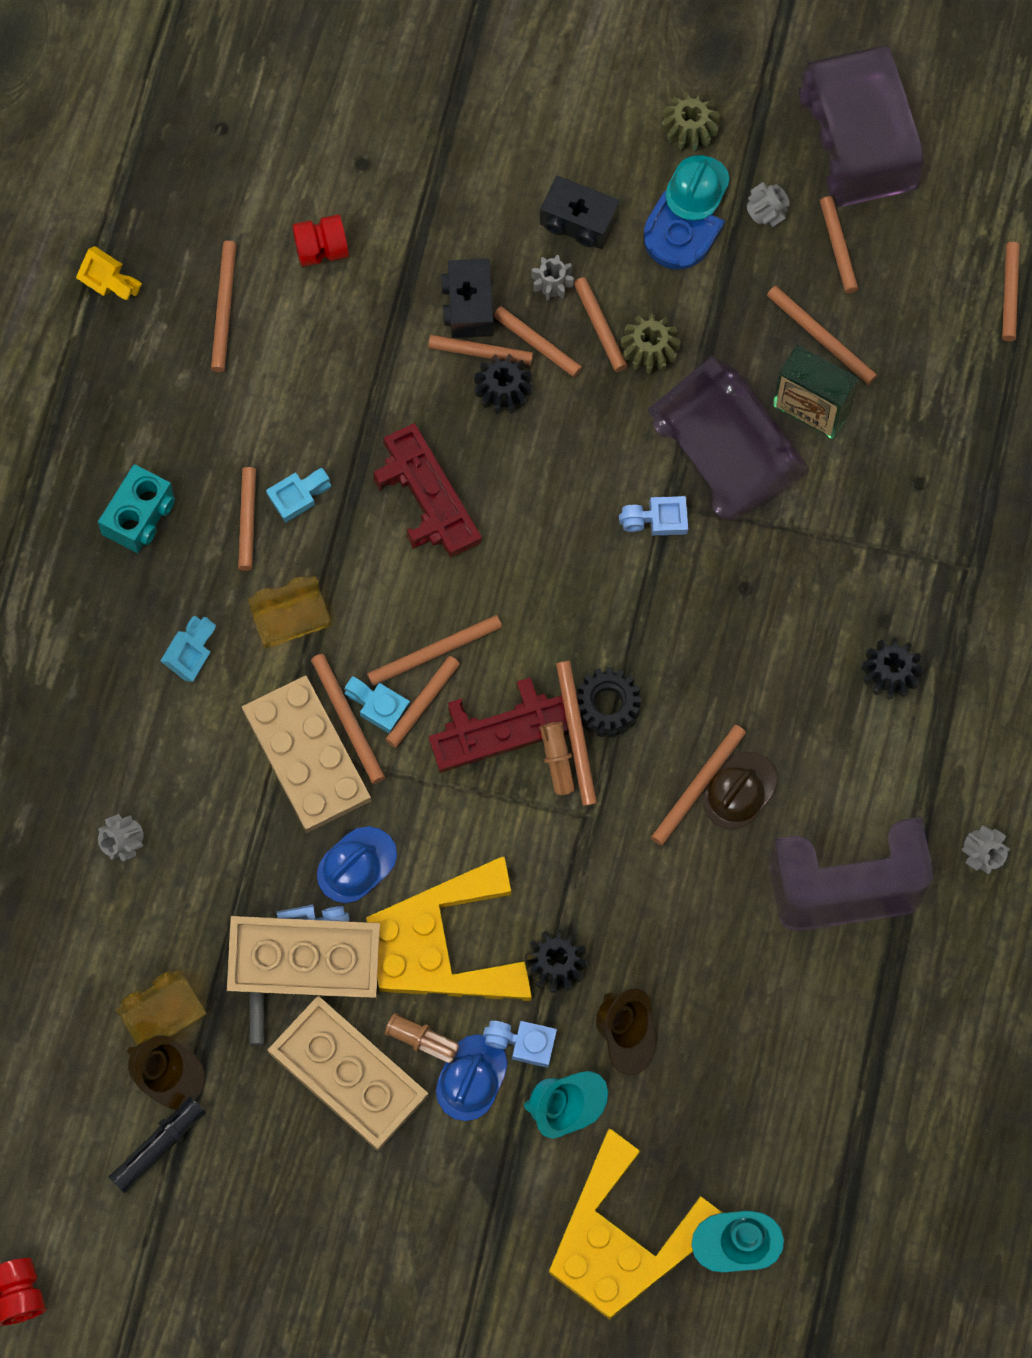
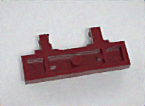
(444, 515)
(476, 740)

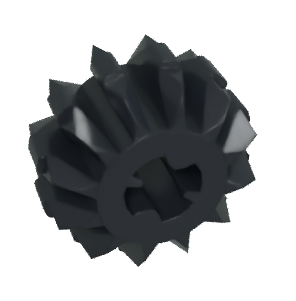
(490, 387)
(880, 673)
(559, 973)

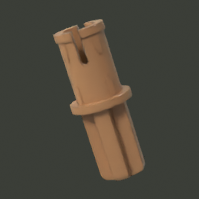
(557, 757)
(422, 1038)

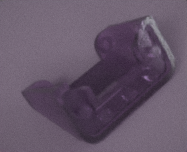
(728, 438)

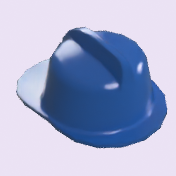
(356, 864)
(472, 1079)

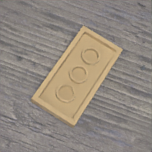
(306, 754)
(303, 956)
(348, 1073)

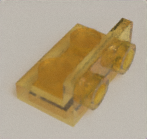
(289, 611)
(161, 1009)

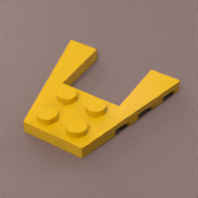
(414, 946)
(602, 1260)

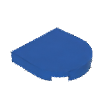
(679, 241)

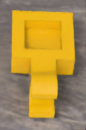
(102, 275)

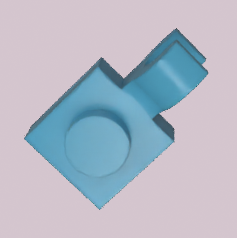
(294, 495)
(187, 651)
(380, 707)

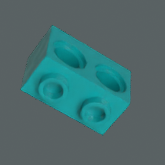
(128, 506)

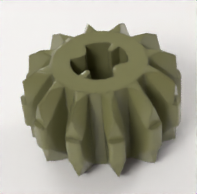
(690, 121)
(641, 342)

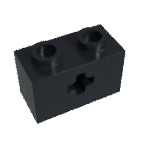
(595, 210)
(471, 280)

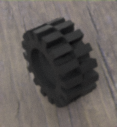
(614, 682)

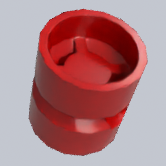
(320, 240)
(17, 1294)

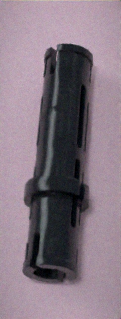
(163, 1138)

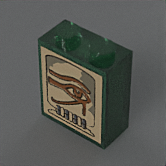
(815, 391)

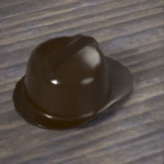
(740, 790)
(629, 1030)
(166, 1071)

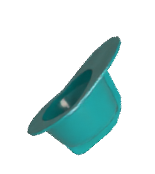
(697, 187)
(567, 1103)
(737, 1241)

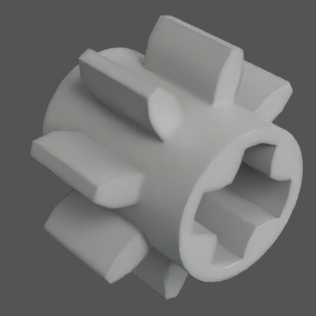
(768, 204)
(552, 277)
(120, 837)
(985, 849)

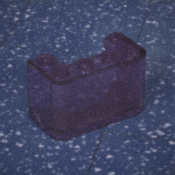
(863, 125)
(850, 892)

